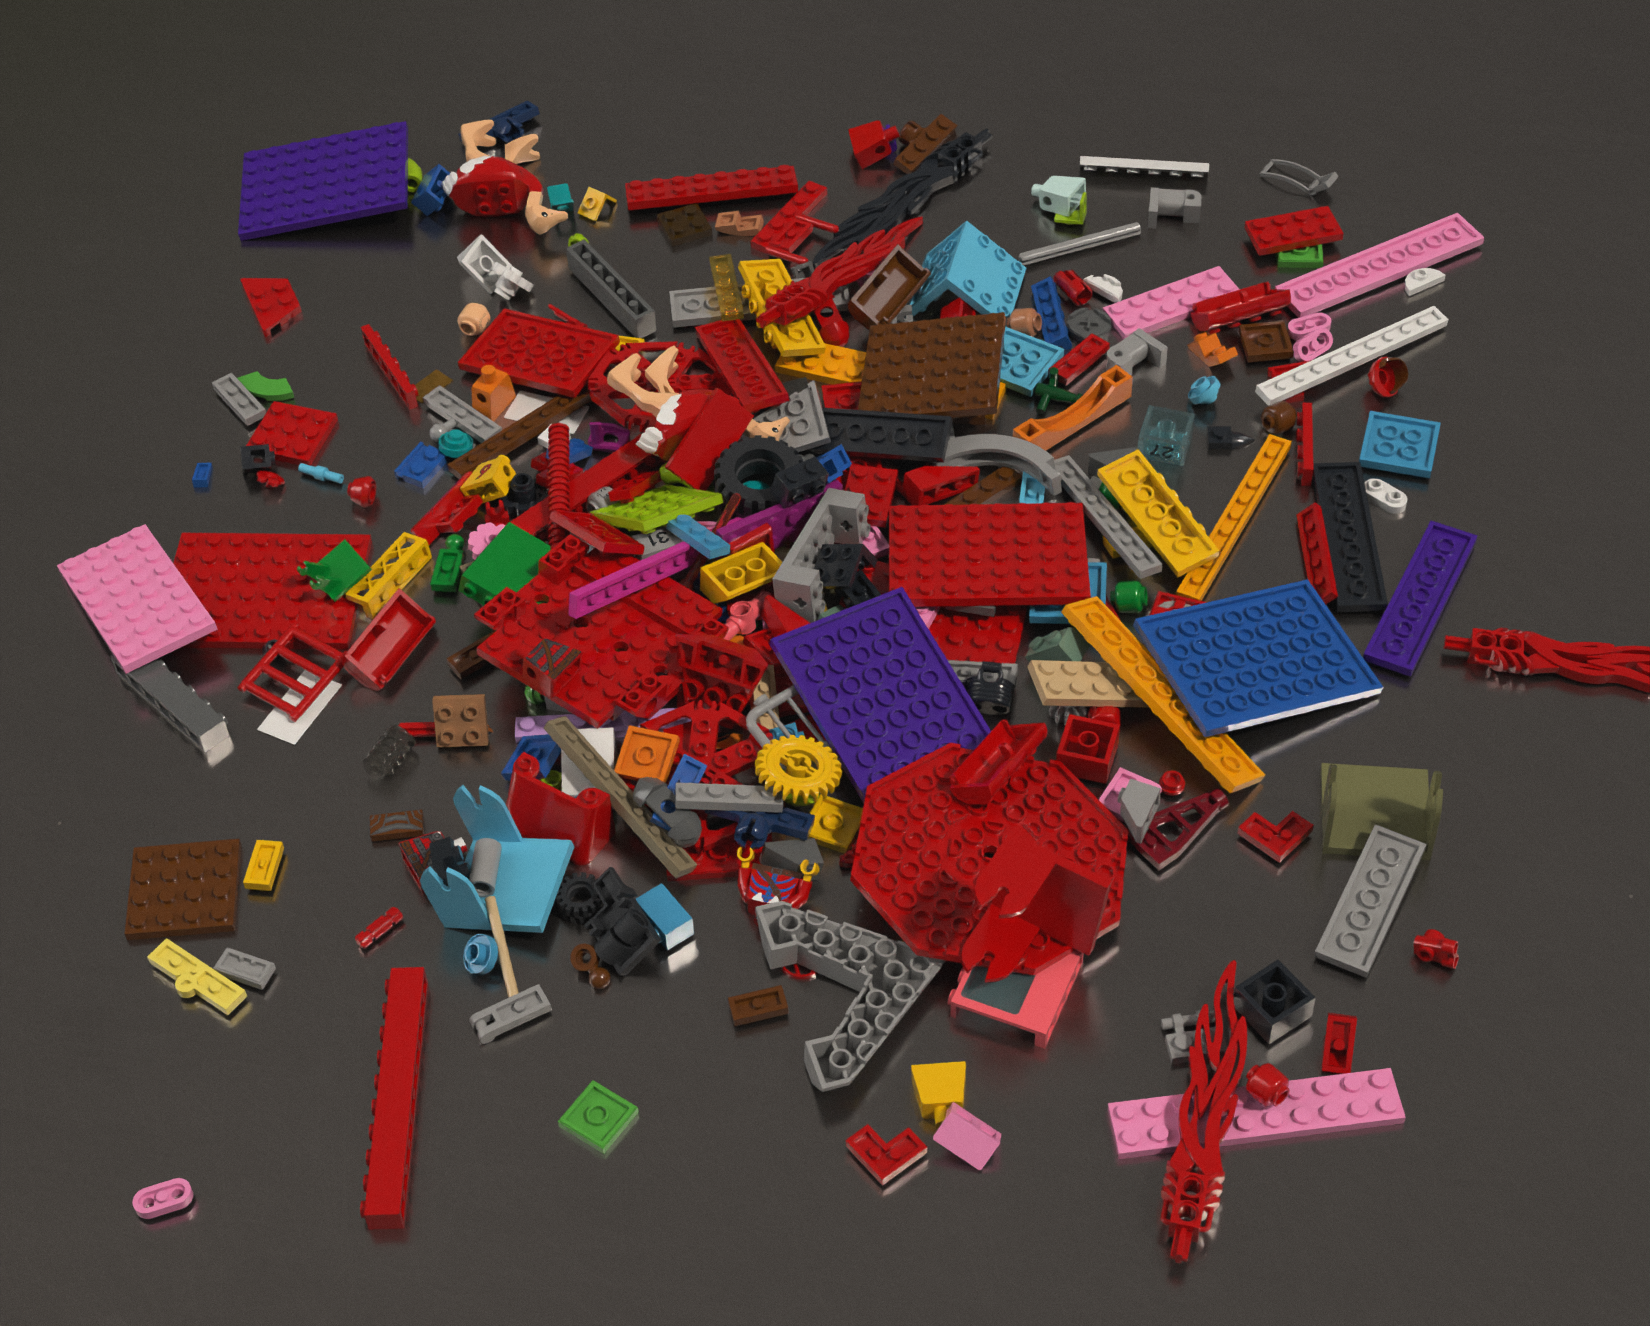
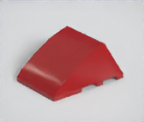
(719, 672)

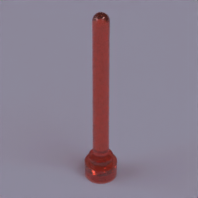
(701, 559)

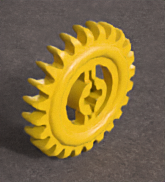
(799, 775)

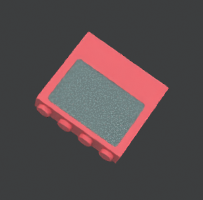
(1019, 999)

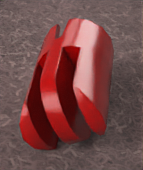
(1073, 286)

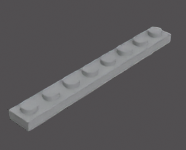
(1107, 519)

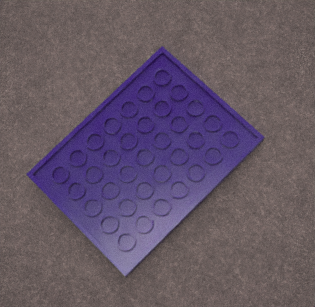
(324, 180)
(879, 687)

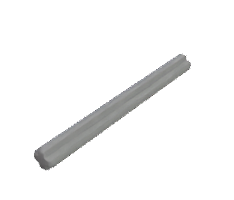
(1079, 243)

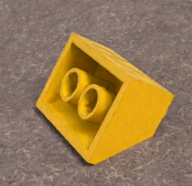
(738, 573)

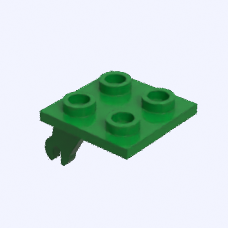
(336, 571)

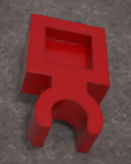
(496, 515)

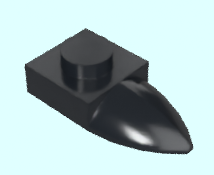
(1224, 439)

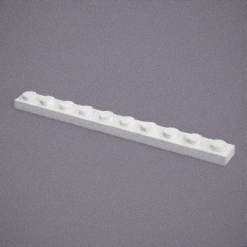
(1351, 356)

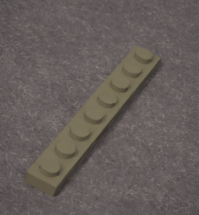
(621, 796)

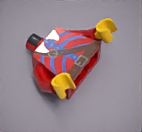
(769, 884)

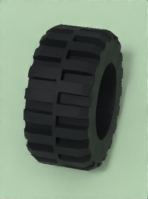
(749, 458)

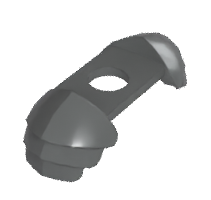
(683, 823)

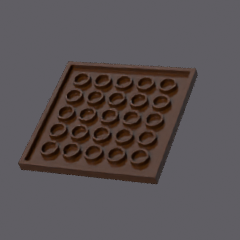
(935, 366)

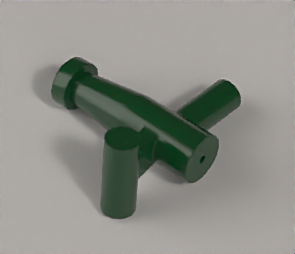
(1052, 392)

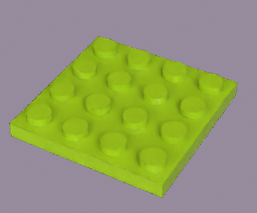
(658, 507)

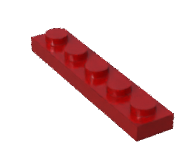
(801, 203)
(390, 366)
(1317, 552)

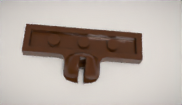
(922, 142)

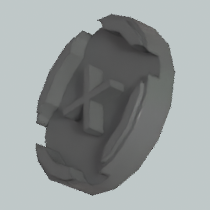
(1085, 322)

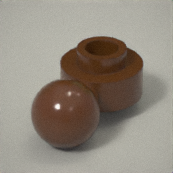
(598, 977)

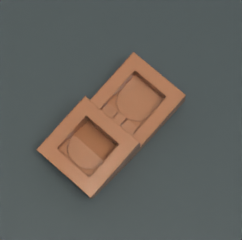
(734, 224)

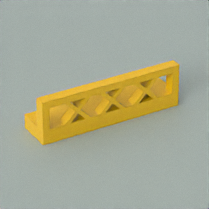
(395, 575)

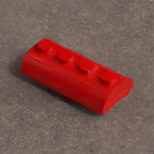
(1239, 305)
(387, 641)
(995, 761)

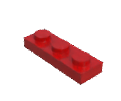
(1080, 358)
(635, 487)

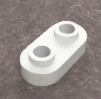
(1385, 496)

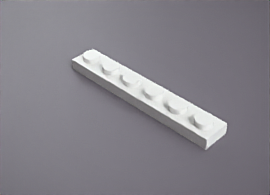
(1153, 167)

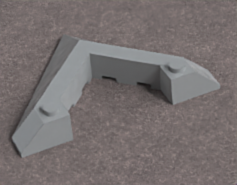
(877, 967)

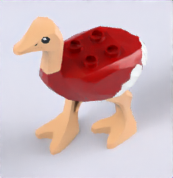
(498, 185)
(673, 410)

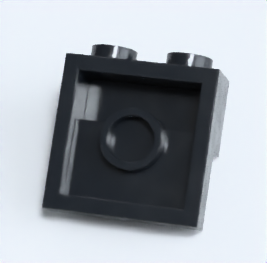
(445, 855)

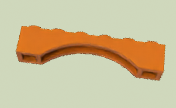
(1105, 394)

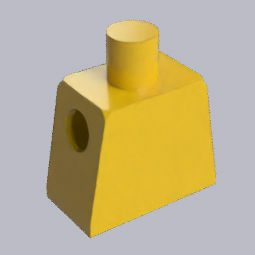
(938, 1087)

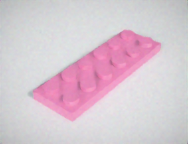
(1167, 303)

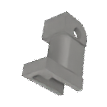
(1174, 203)
(1135, 349)

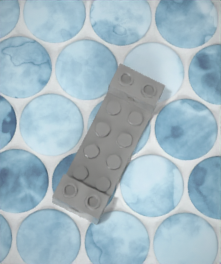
(837, 519)

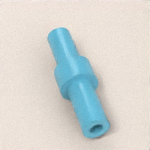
(321, 473)

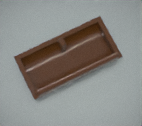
(888, 289)

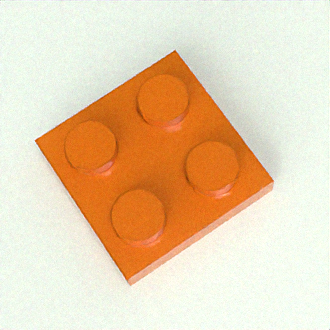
(646, 754)

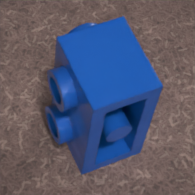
(430, 193)

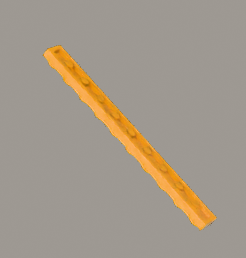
(1237, 515)

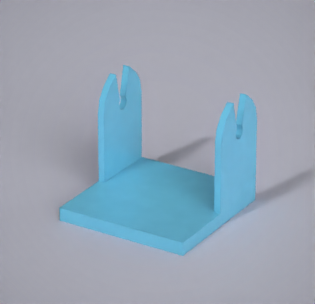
(526, 875)

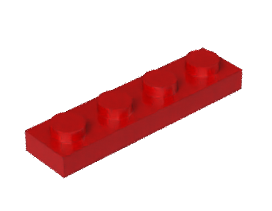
(1305, 450)

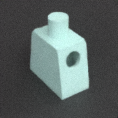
(1060, 194)

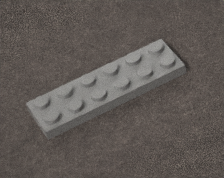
(1370, 901)

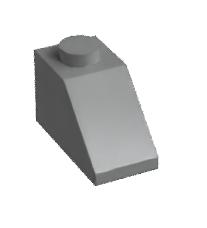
(1138, 807)

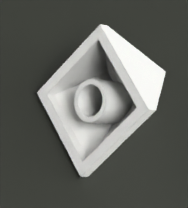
(479, 260)

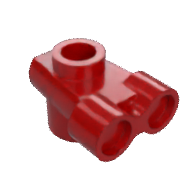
(1436, 948)

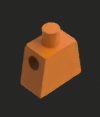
(492, 392)

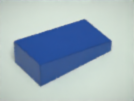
(202, 475)

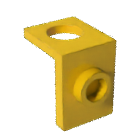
(593, 203)

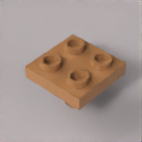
(460, 720)

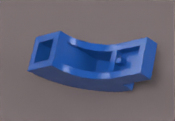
(835, 462)

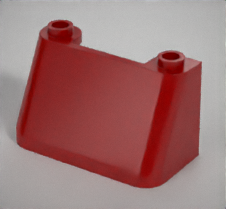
(552, 814)

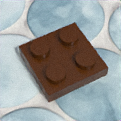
(1266, 341)

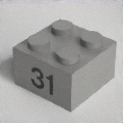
(657, 542)

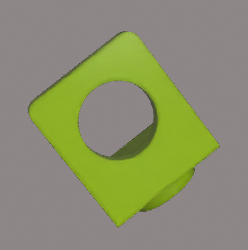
(1077, 216)

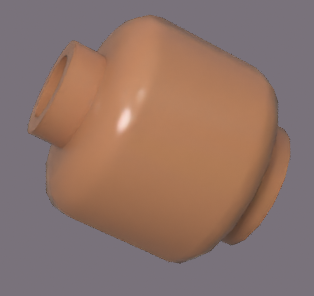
(1025, 321)

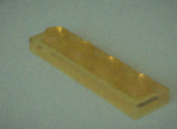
(726, 287)

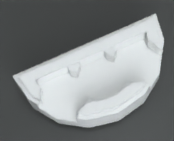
(1422, 279)
(1106, 286)

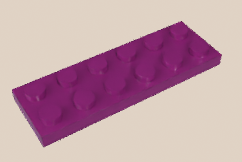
(785, 522)

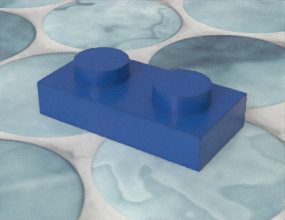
(577, 450)

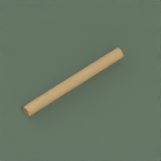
(503, 952)

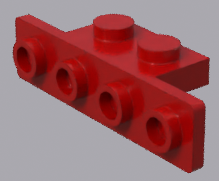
(448, 513)

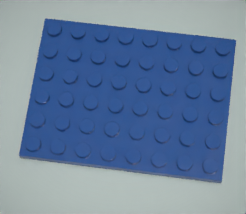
(1256, 657)

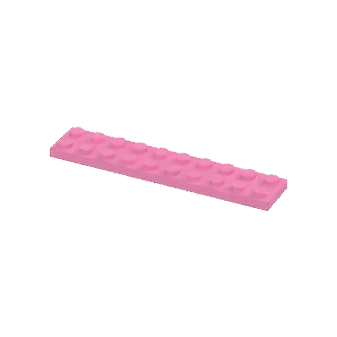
(1381, 264)
(1310, 1108)

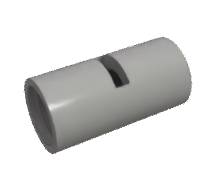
(485, 866)

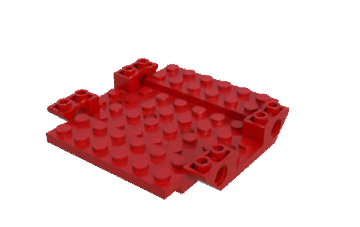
(639, 623)

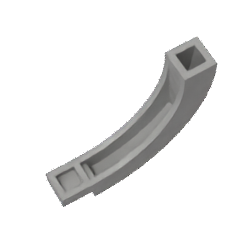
(1003, 451)

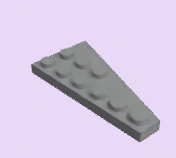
(806, 416)

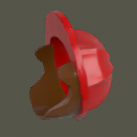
(1388, 376)

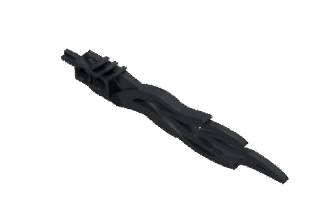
(936, 172)

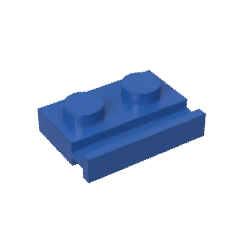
(421, 465)

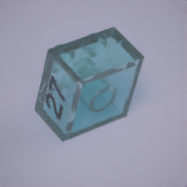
(1166, 435)

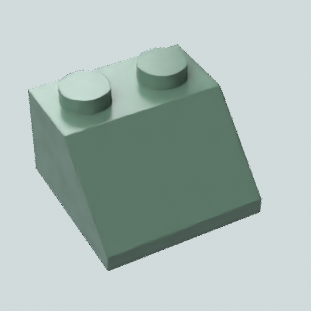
(1058, 646)

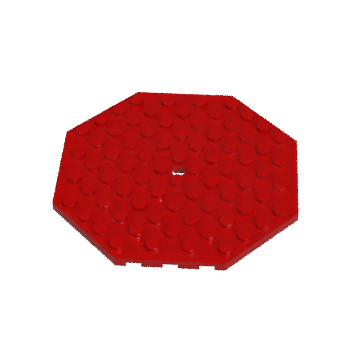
(927, 849)

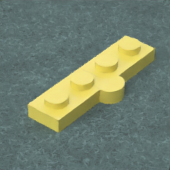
(196, 977)

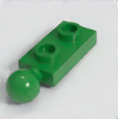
(447, 568)

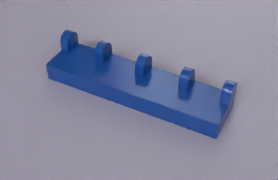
(1052, 316)

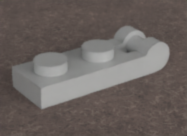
(510, 1013)

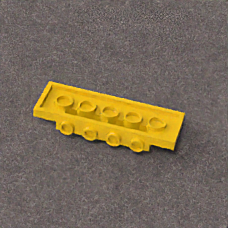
(761, 282)
(1158, 513)

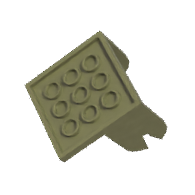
(1390, 797)

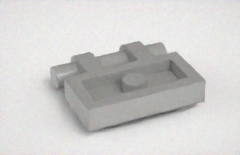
(1180, 1042)

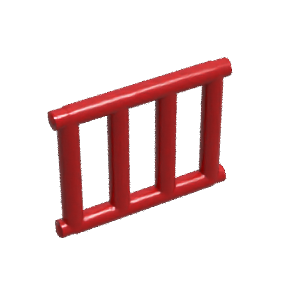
(279, 648)

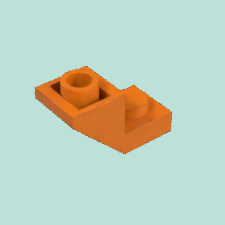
(1210, 350)

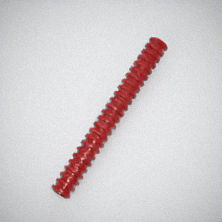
(558, 479)

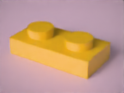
(263, 865)

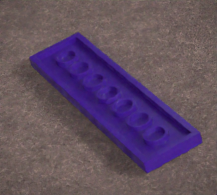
(1420, 598)

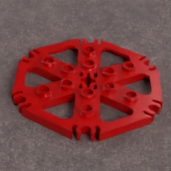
(603, 393)
(703, 748)

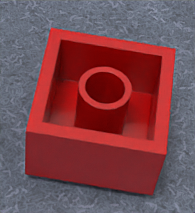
(1088, 747)

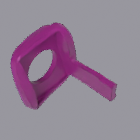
(600, 429)

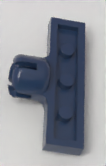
(508, 123)
(757, 825)

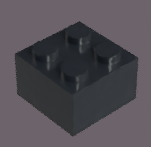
(1273, 1001)

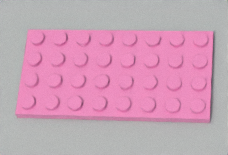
(136, 598)

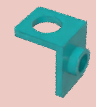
(560, 198)

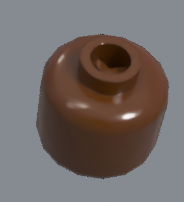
(1278, 417)

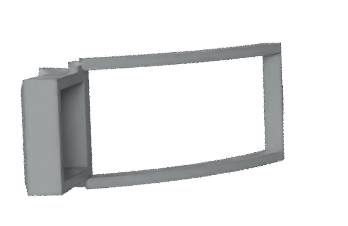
(1319, 184)

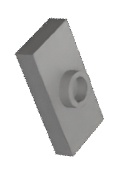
(245, 968)

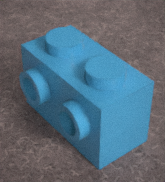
(666, 916)

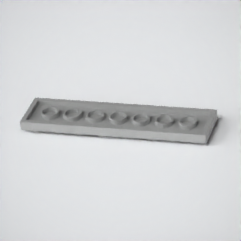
(701, 305)

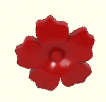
(271, 478)

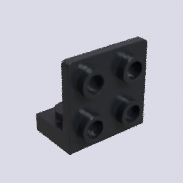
(840, 564)

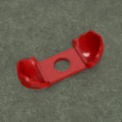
(834, 329)

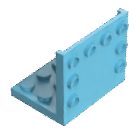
(973, 271)

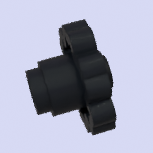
(523, 494)

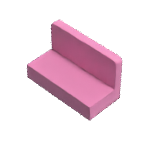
(967, 1136)

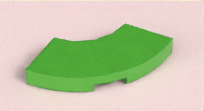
(267, 388)

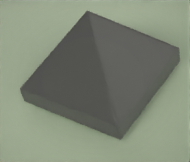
(803, 270)

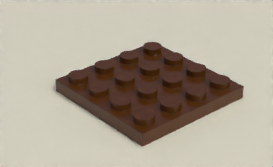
(183, 889)

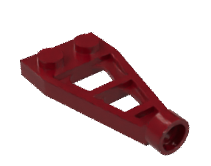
(1158, 848)

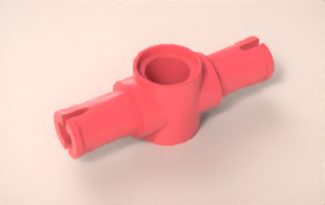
(744, 615)

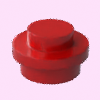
(1172, 783)

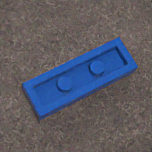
(688, 771)

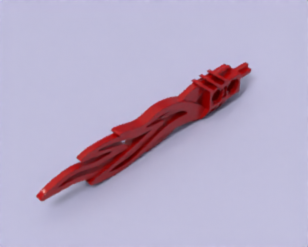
(812, 292)
(1505, 650)
(1189, 1153)

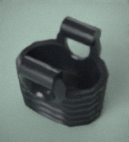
(991, 697)

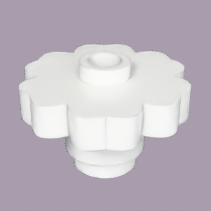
(510, 281)

